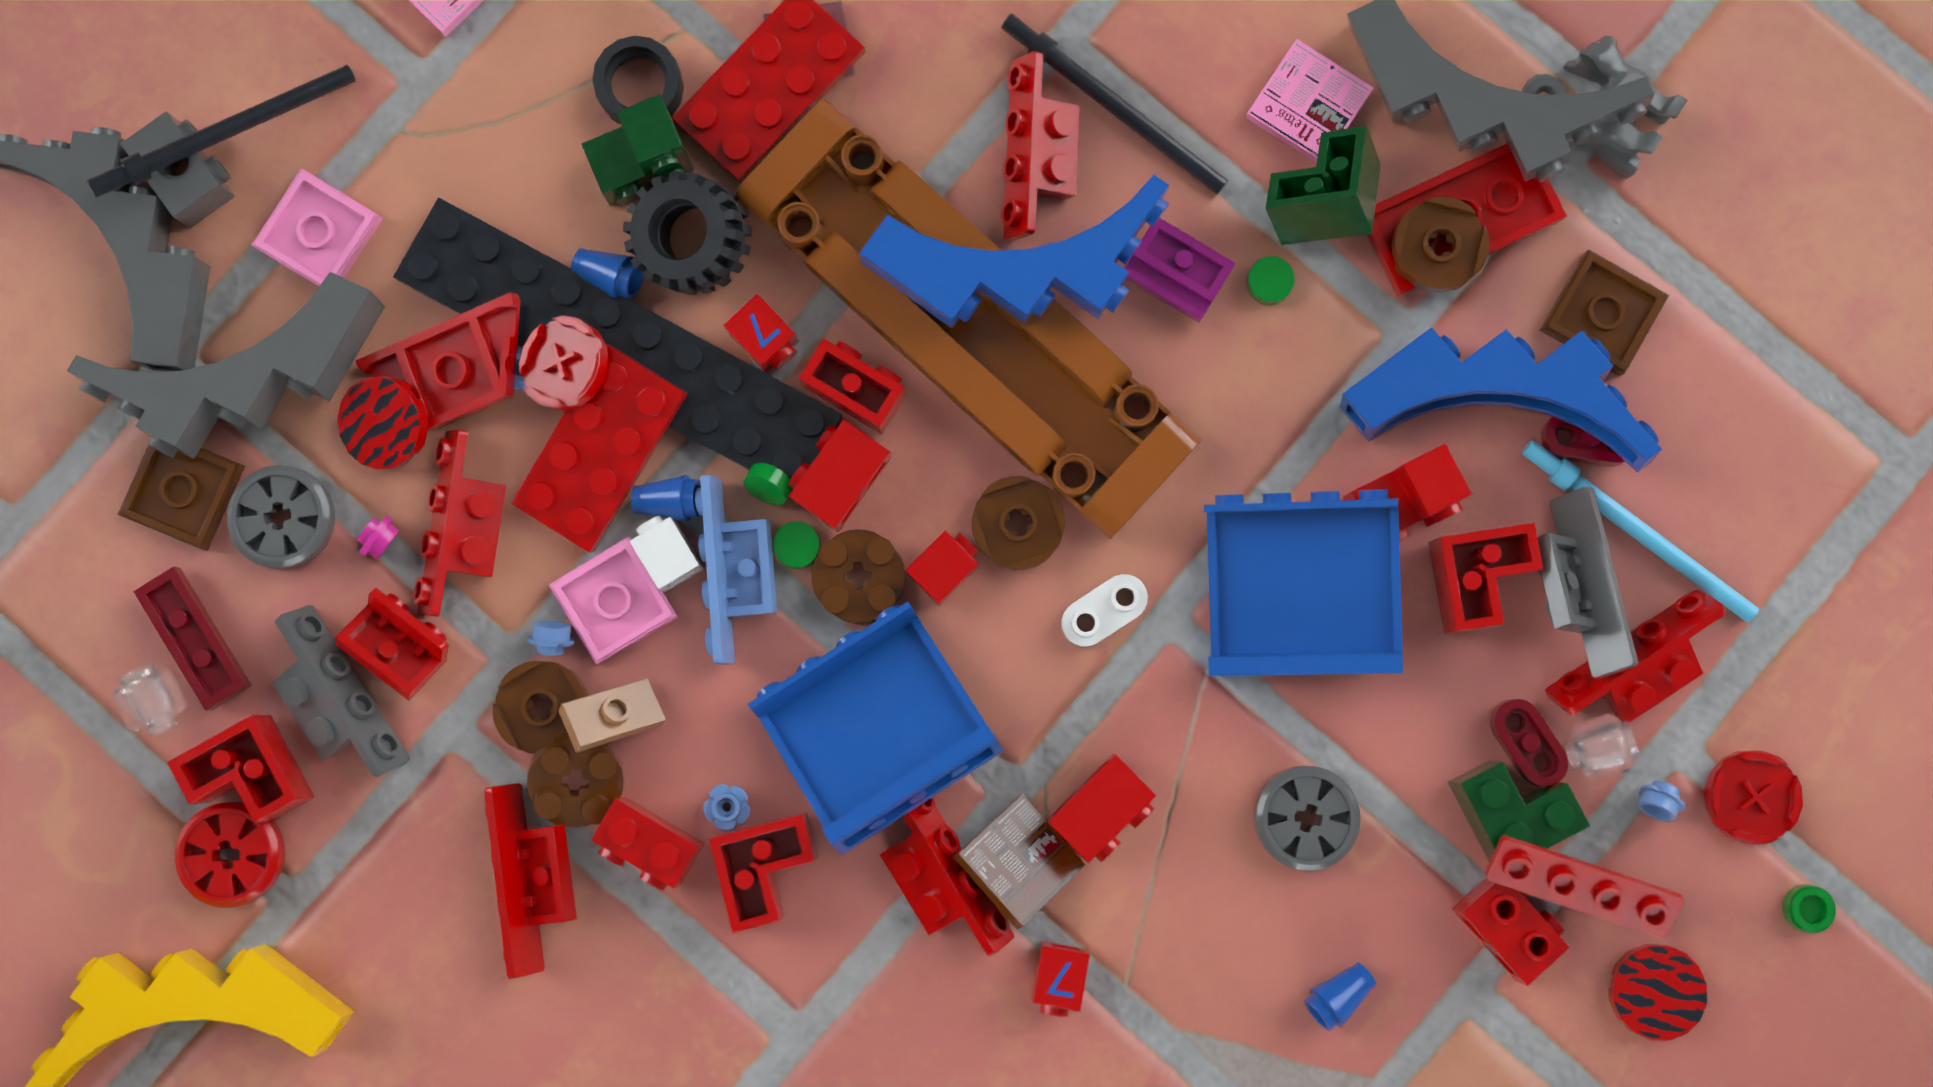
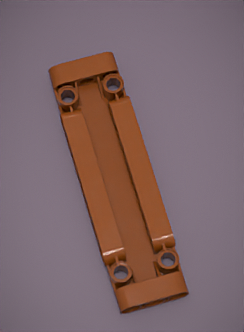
(1034, 387)

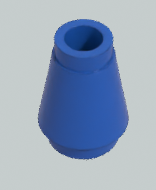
(608, 272)
(667, 498)
(1339, 996)

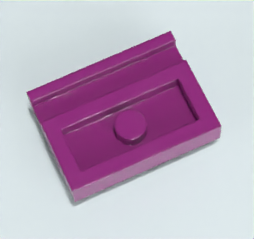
(1178, 269)

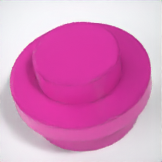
(377, 537)

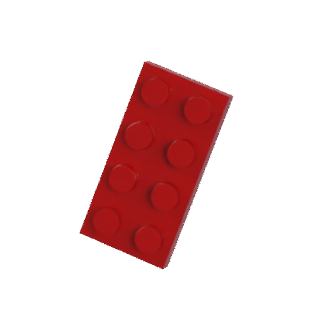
(768, 85)
(1491, 188)
(599, 452)

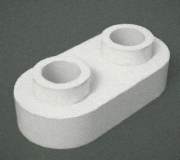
(1104, 610)

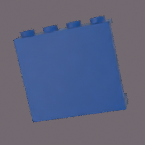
(1304, 585)
(874, 727)

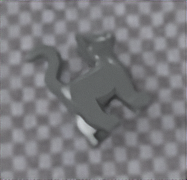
(1617, 142)

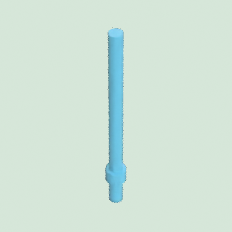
(1567, 476)

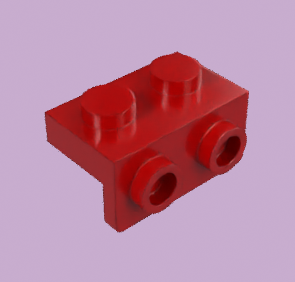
(394, 644)

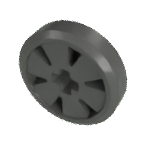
(260, 498)
(1321, 843)

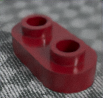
(1582, 447)
(1529, 740)

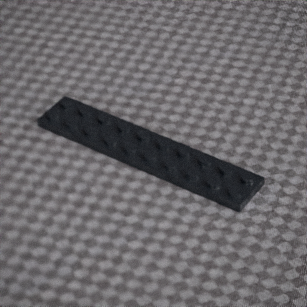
(728, 400)

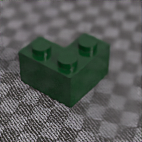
(636, 151)
(1331, 198)
(1497, 808)

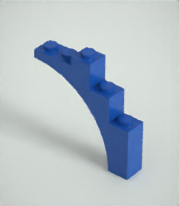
(1082, 267)
(1502, 372)

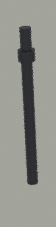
(1113, 103)
(139, 168)

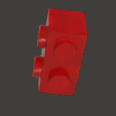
(852, 385)
(839, 474)
(1103, 809)
(647, 843)
(1512, 929)

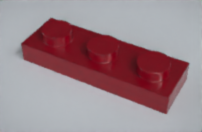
(192, 638)

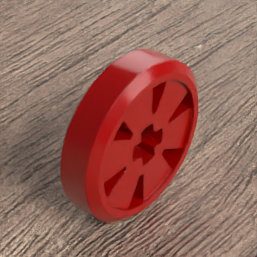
(214, 879)

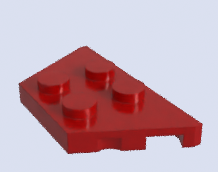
(457, 363)

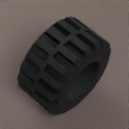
(652, 228)

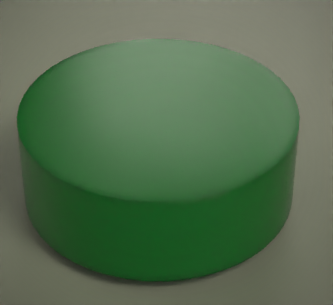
(1270, 280)
(767, 483)
(796, 545)
(1809, 908)

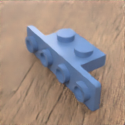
(737, 569)

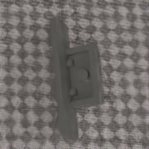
(1584, 584)
(331, 698)

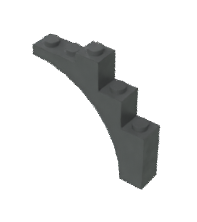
(1474, 110)
(161, 280)
(302, 356)

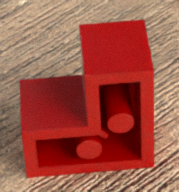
(1425, 489)
(1468, 572)
(247, 758)
(747, 864)

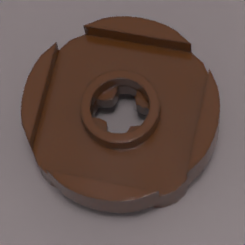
(1461, 229)
(1041, 536)
(839, 557)
(516, 699)
(574, 807)

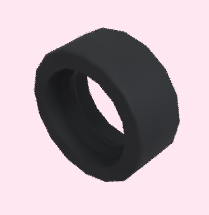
(629, 49)

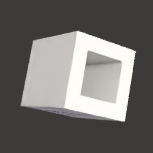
(665, 553)

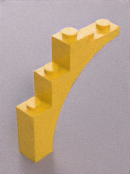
(258, 993)

